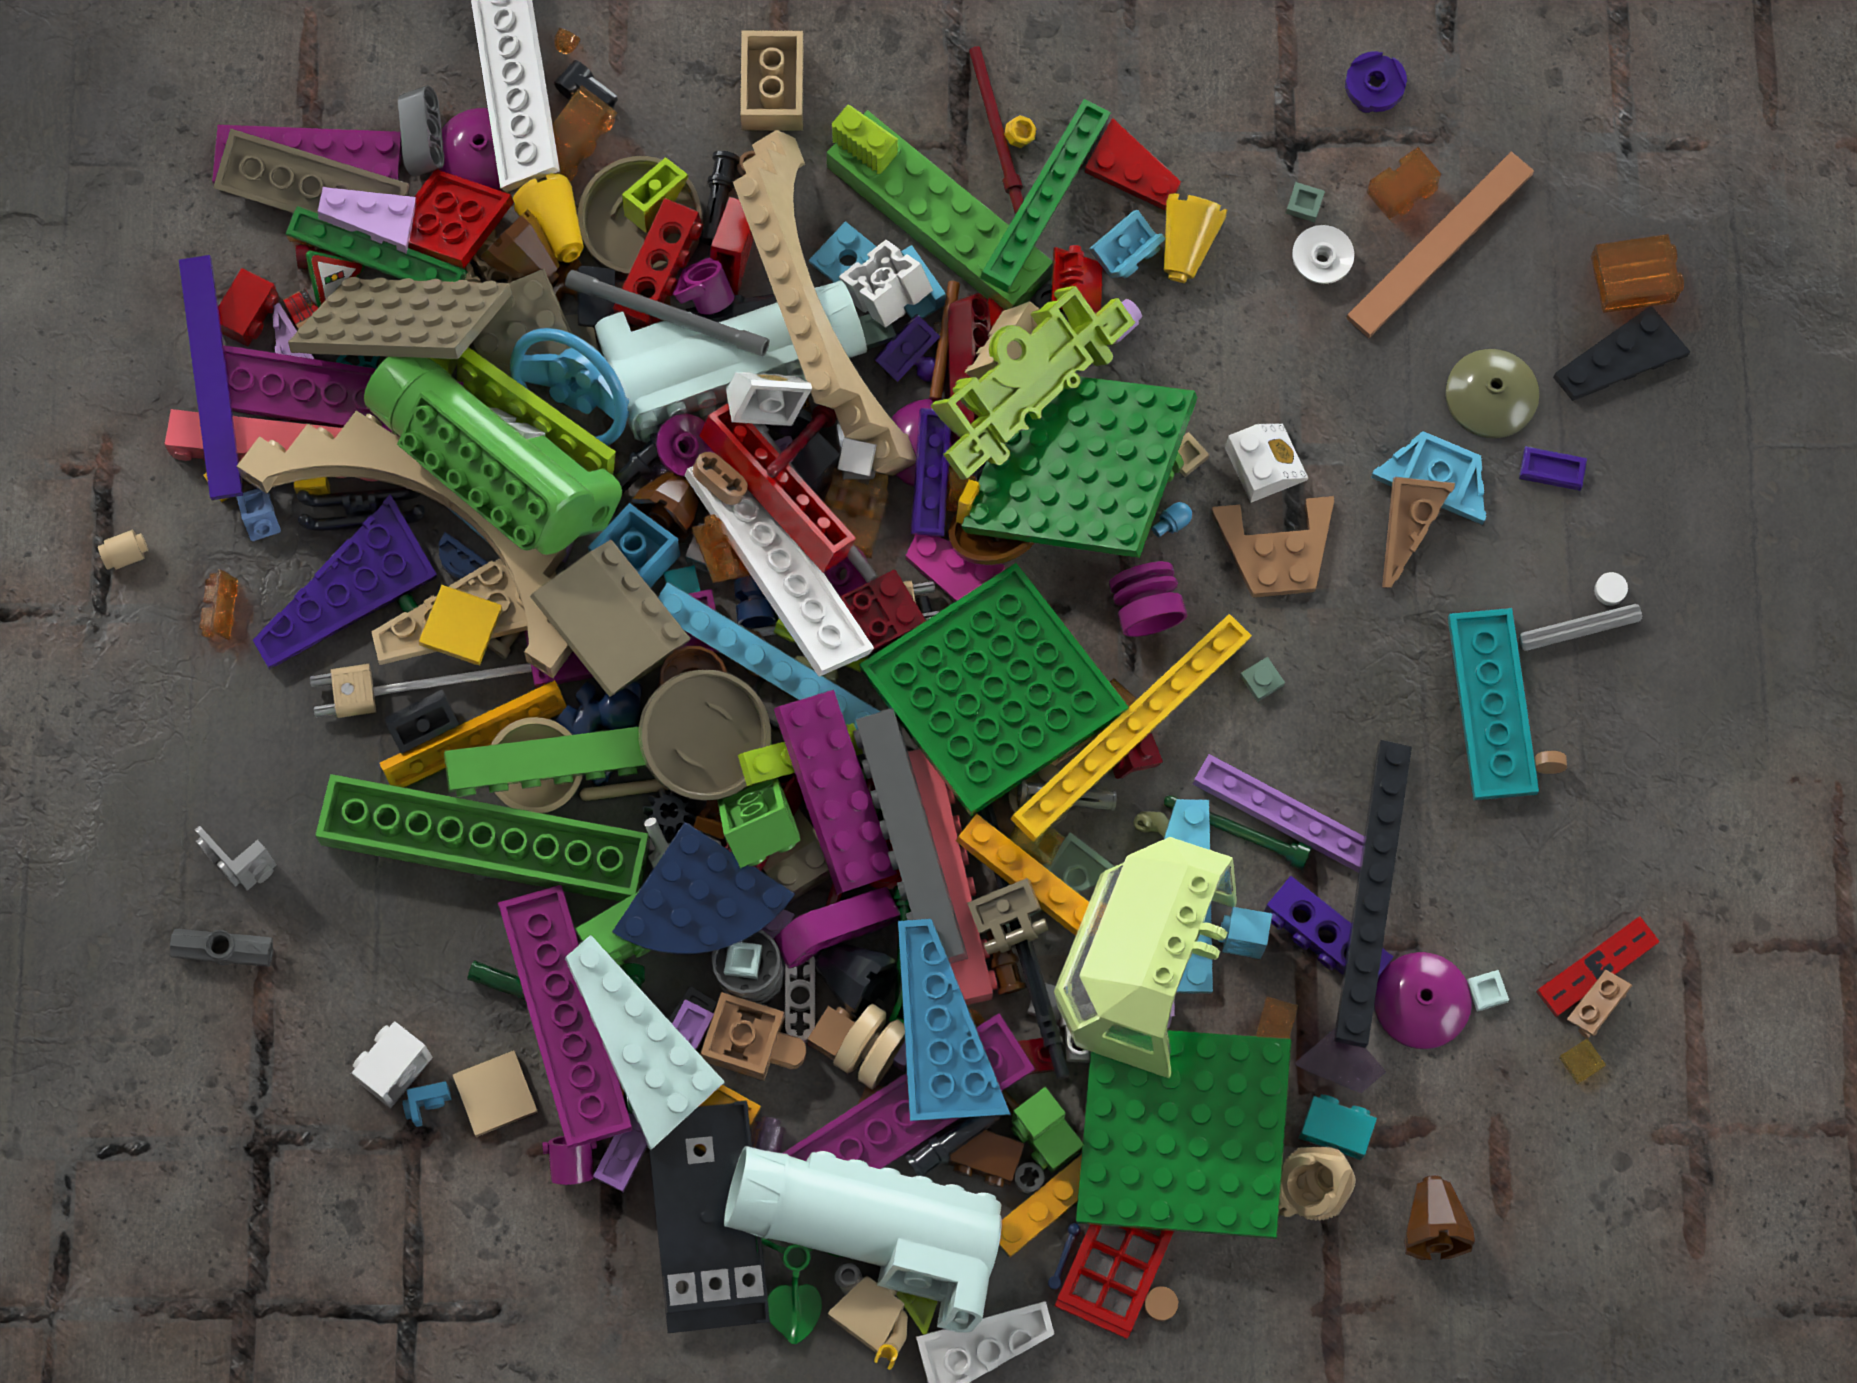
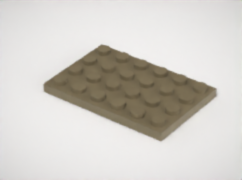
(401, 318)

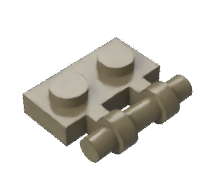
(1003, 907)

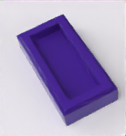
(1552, 468)

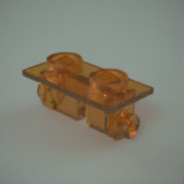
(221, 591)

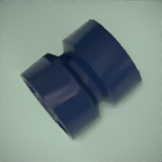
(754, 608)

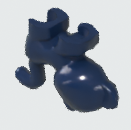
(612, 713)

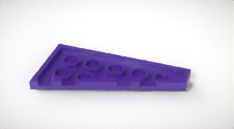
(357, 580)

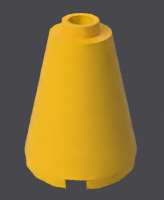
(556, 212)
(1189, 234)

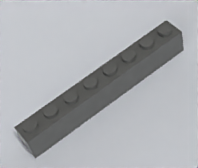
(908, 828)

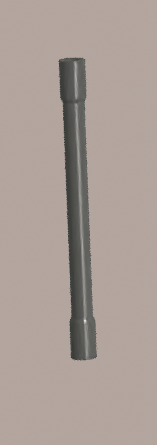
(740, 338)

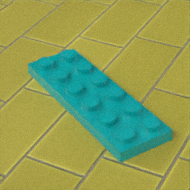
(1493, 704)

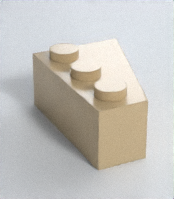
(1016, 316)

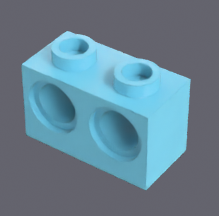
(1246, 932)

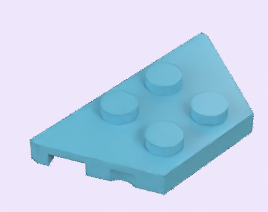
(1441, 461)

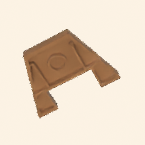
(1282, 560)

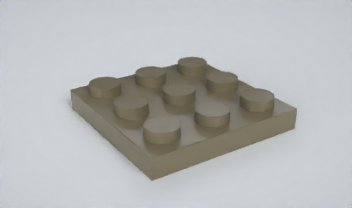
(529, 308)

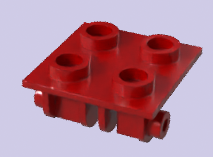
(1074, 269)

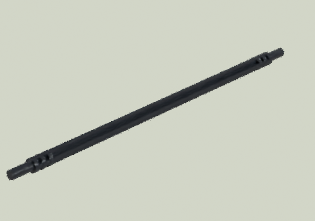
(1032, 972)

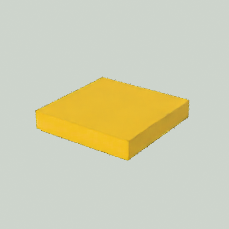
(460, 625)

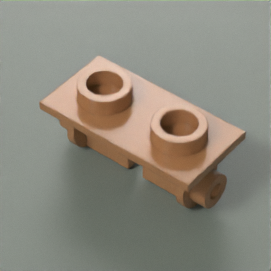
(1599, 1003)

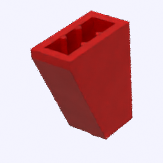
(733, 243)

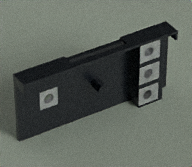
(691, 1229)

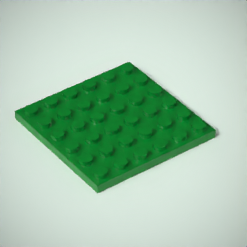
(1086, 469)
(993, 688)
(1189, 1146)

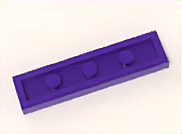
(930, 475)

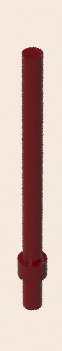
(1011, 180)

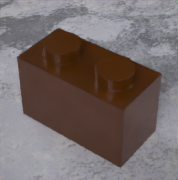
(989, 1157)

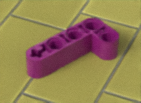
(835, 925)

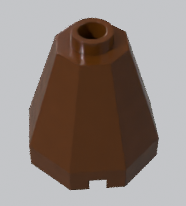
(522, 250)
(670, 504)
(1437, 1222)

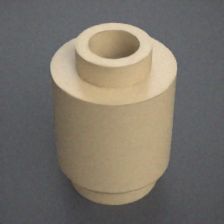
(123, 550)

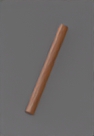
(943, 345)

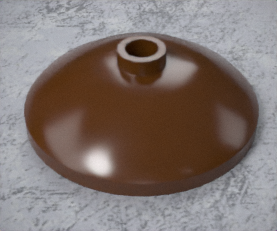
(984, 549)

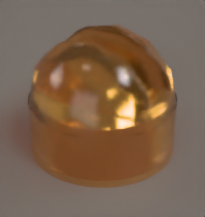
(566, 41)

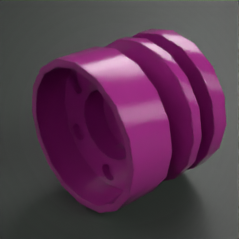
(1147, 599)

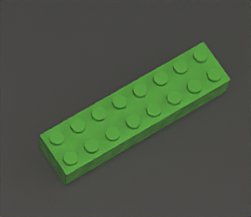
(939, 217)

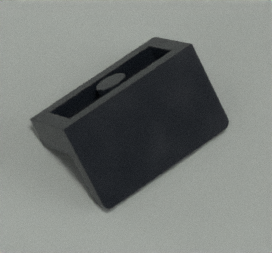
(592, 308)

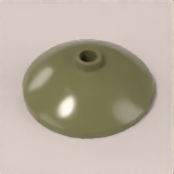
(1490, 410)

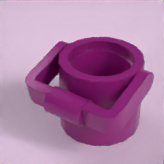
(706, 286)
(569, 1164)

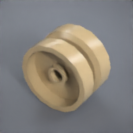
(869, 1044)

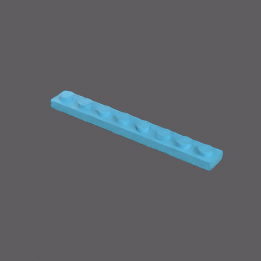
(757, 653)

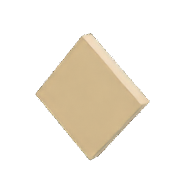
(495, 1093)

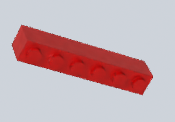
(783, 496)

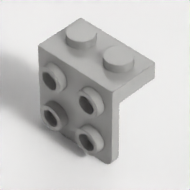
(248, 868)

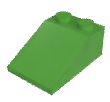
(758, 822)

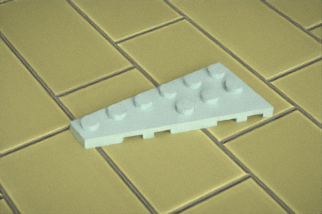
(649, 1055)

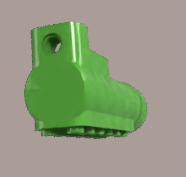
(512, 481)

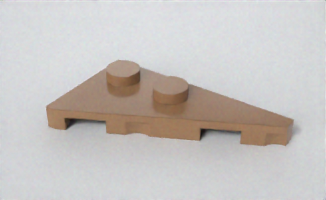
(1411, 512)

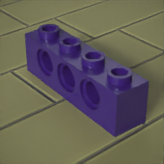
(1321, 916)

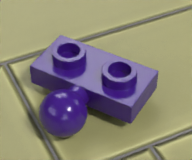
(908, 349)

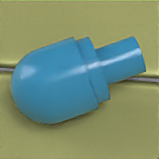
(1173, 519)

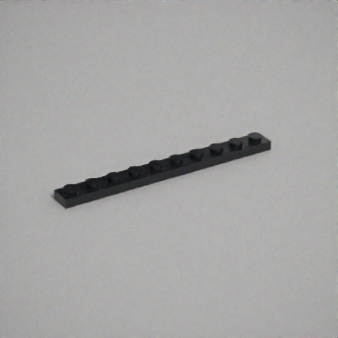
(1372, 895)

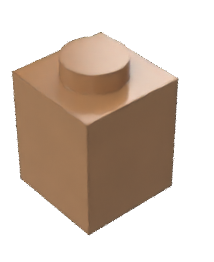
(830, 1031)

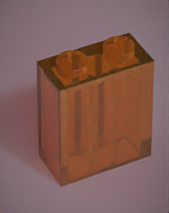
(1636, 273)

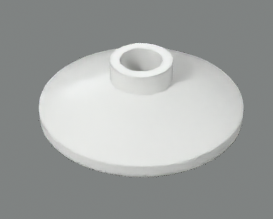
(1327, 242)

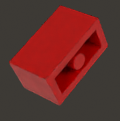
(246, 307)

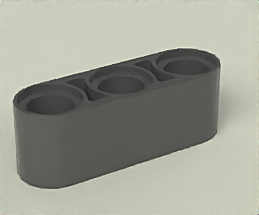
(421, 131)

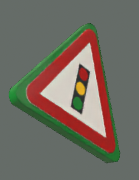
(329, 272)

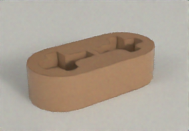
(720, 478)

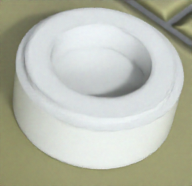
(1611, 589)

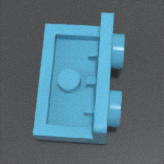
(1126, 246)

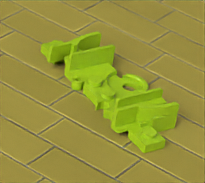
(1030, 381)

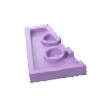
(376, 214)

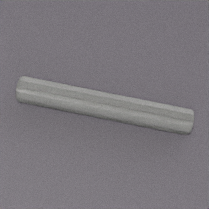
(1580, 627)

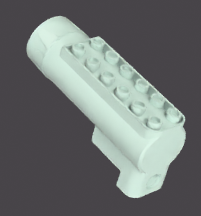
(686, 372)
(920, 1233)

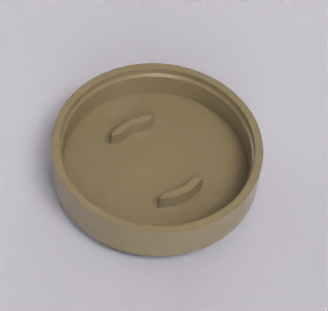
(605, 230)
(698, 729)

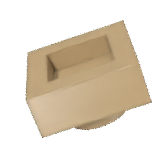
(1192, 454)

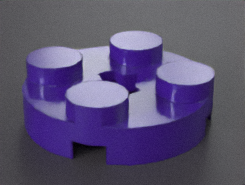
(1375, 98)

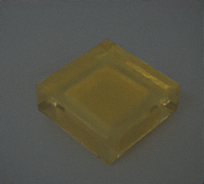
(1582, 1061)

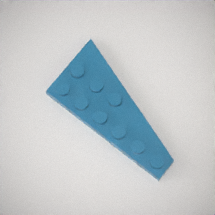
(943, 1050)

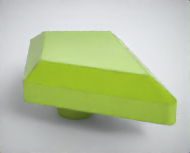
(919, 1308)

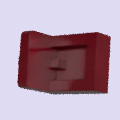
(1141, 757)

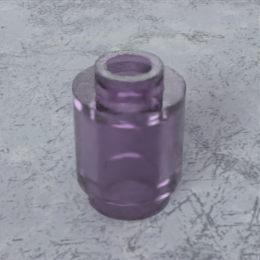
(768, 1135)

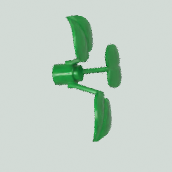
(794, 1308)

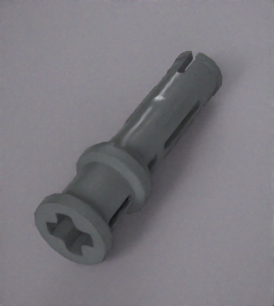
(1101, 798)

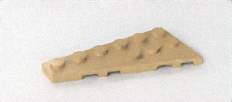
(492, 582)

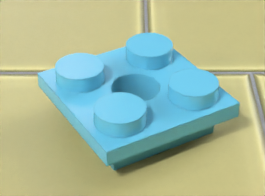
(843, 242)

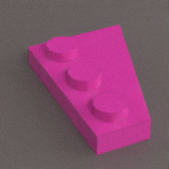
(943, 566)

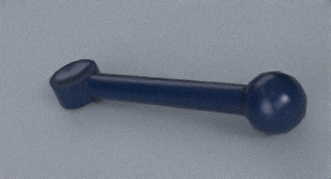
(1055, 1282)

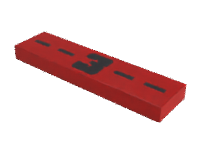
(1610, 955)

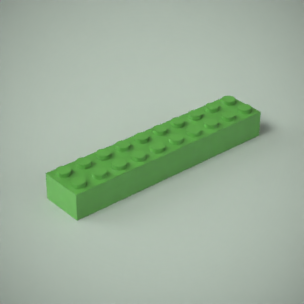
(482, 838)

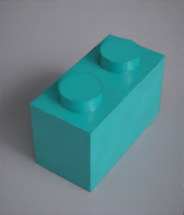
(1338, 1126)

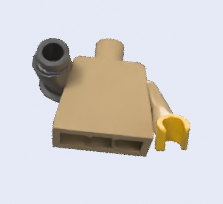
(870, 1313)

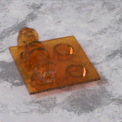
(717, 551)

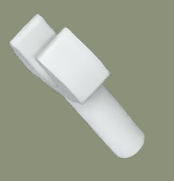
(657, 839)

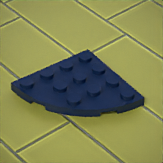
(700, 899)

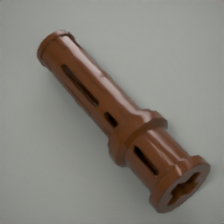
(1006, 969)

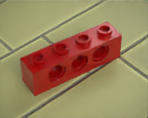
(669, 220)

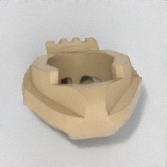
(1315, 1183)

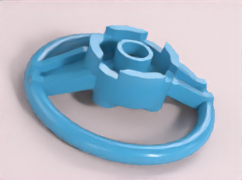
(576, 377)

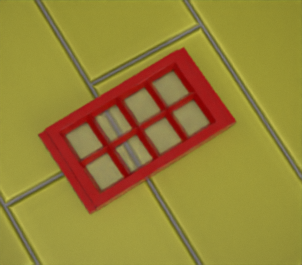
(1113, 1275)

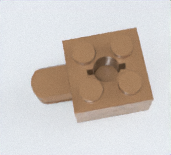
(749, 1038)

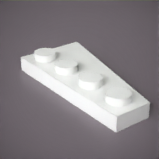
(996, 1339)

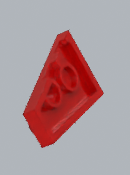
(1131, 167)

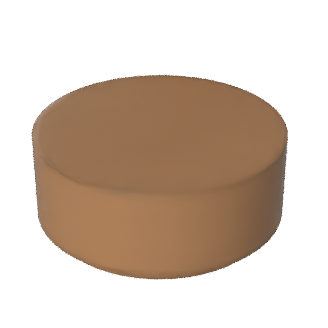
(1550, 762)
(1161, 1304)

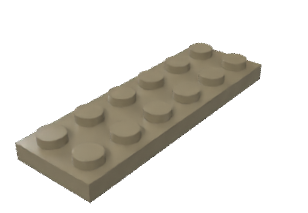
(290, 176)

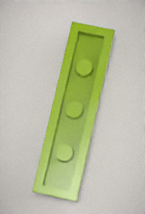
(774, 761)

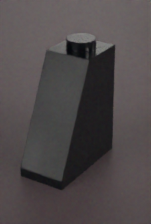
(817, 463)

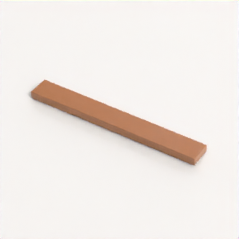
(1440, 244)

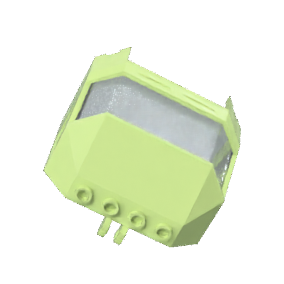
(1137, 946)

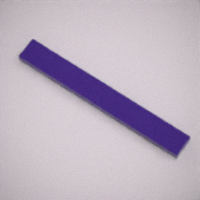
(210, 377)

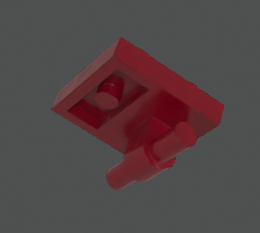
(883, 609)

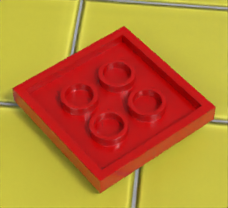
(455, 217)

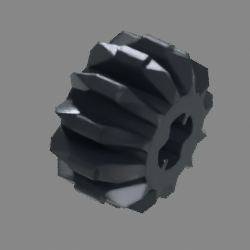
(670, 803)

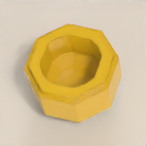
(1020, 131)

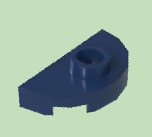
(457, 558)

